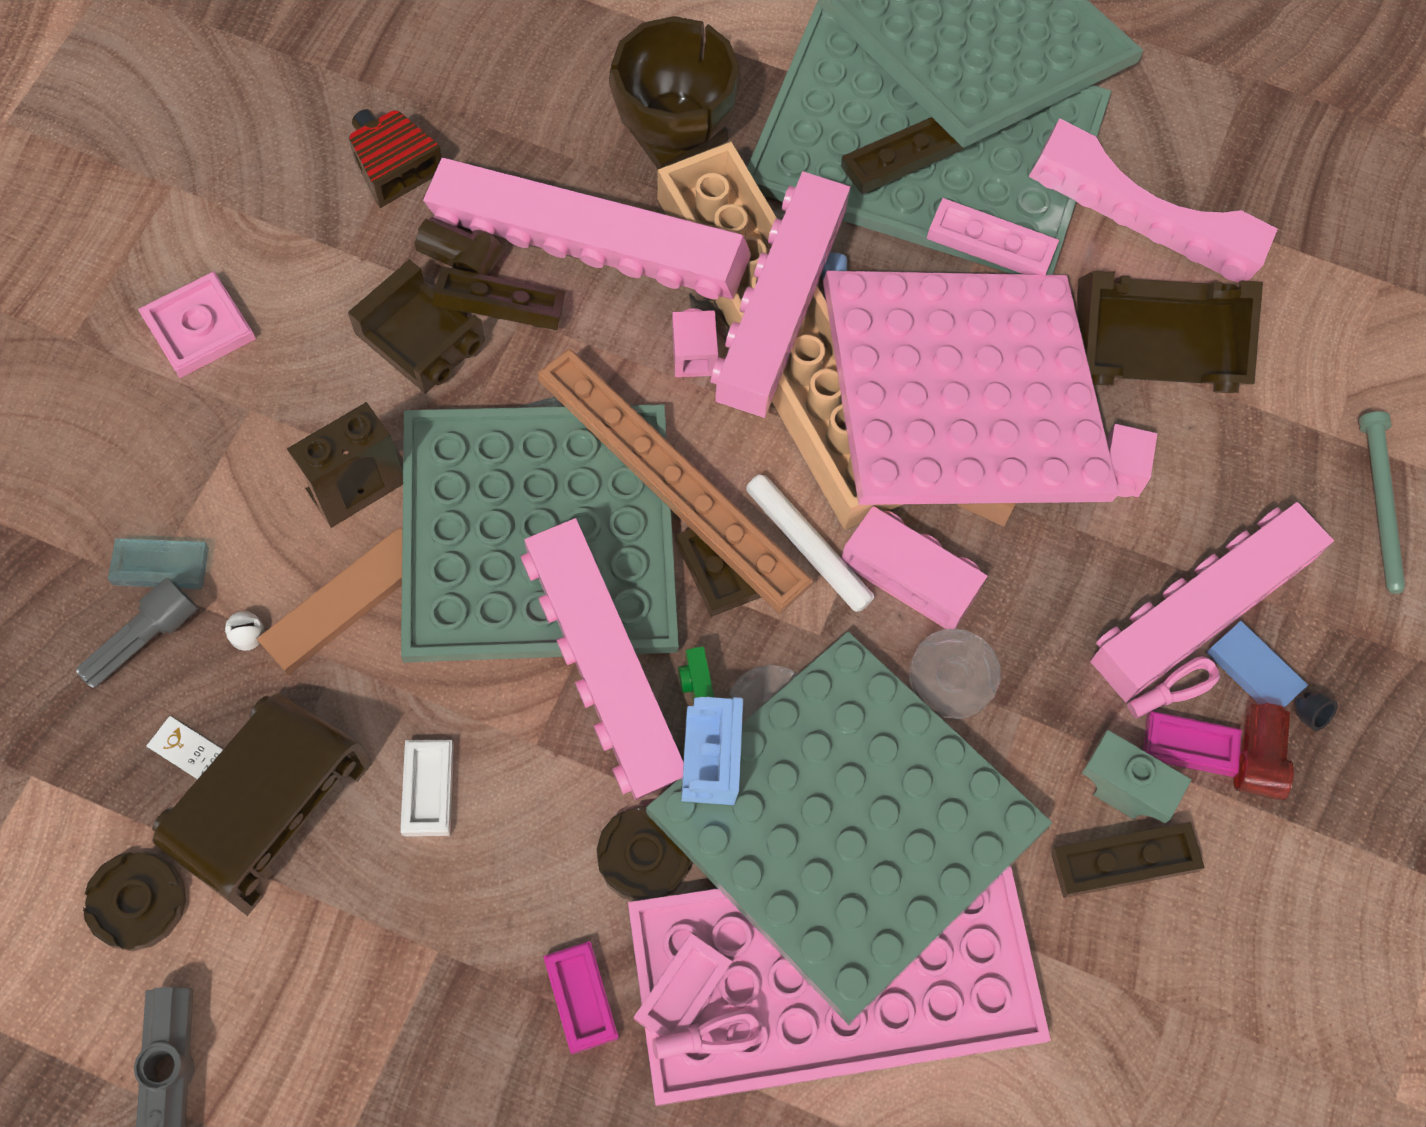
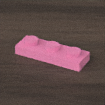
(992, 238)

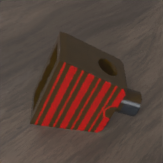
(392, 154)

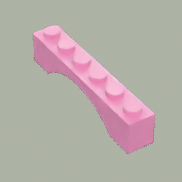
(1080, 169)

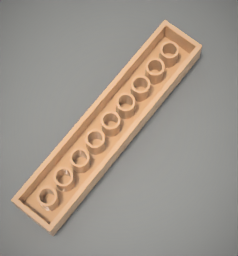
(722, 194)

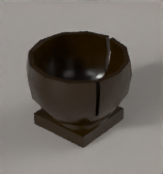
(671, 94)

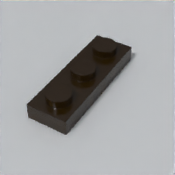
(898, 155)
(498, 298)
(1127, 859)

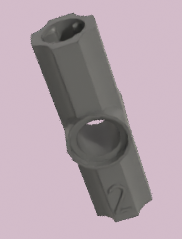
(165, 1033)

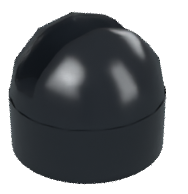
(1316, 709)

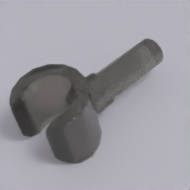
(709, 305)

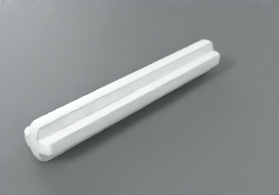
(810, 543)

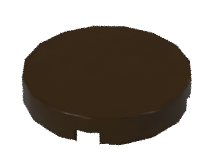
(639, 857)
(134, 901)

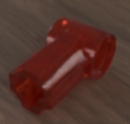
(1264, 759)

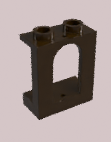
(338, 477)

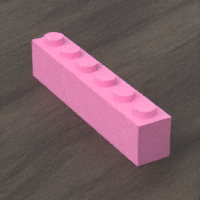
(781, 295)
(1210, 601)
(604, 659)

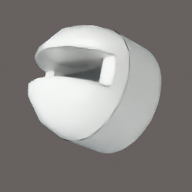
(244, 637)

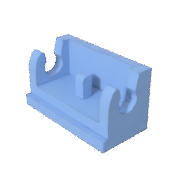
(712, 751)

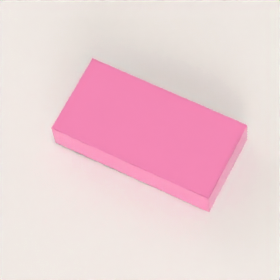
(683, 988)

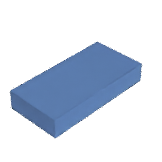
(1256, 667)

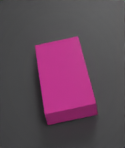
(1193, 743)
(580, 998)

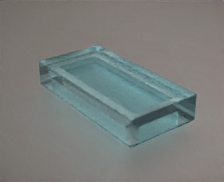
(151, 561)

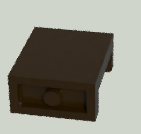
(412, 332)

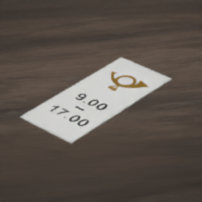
(184, 747)

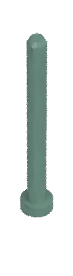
(1375, 426)

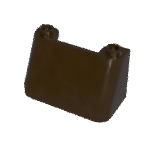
(1169, 330)
(257, 797)

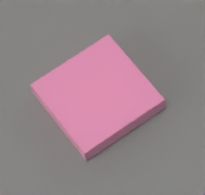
(197, 324)

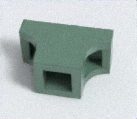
(1134, 779)

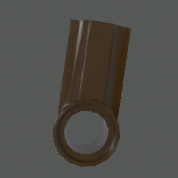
(460, 250)

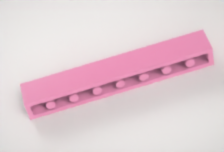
(589, 229)

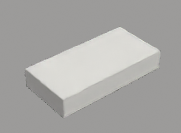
(427, 788)

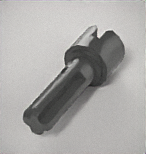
(161, 611)

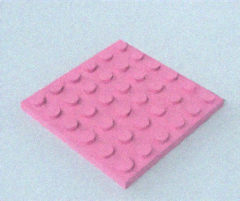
(966, 389)

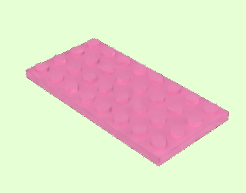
(956, 1000)

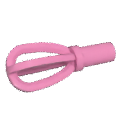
(1161, 694)
(692, 1040)

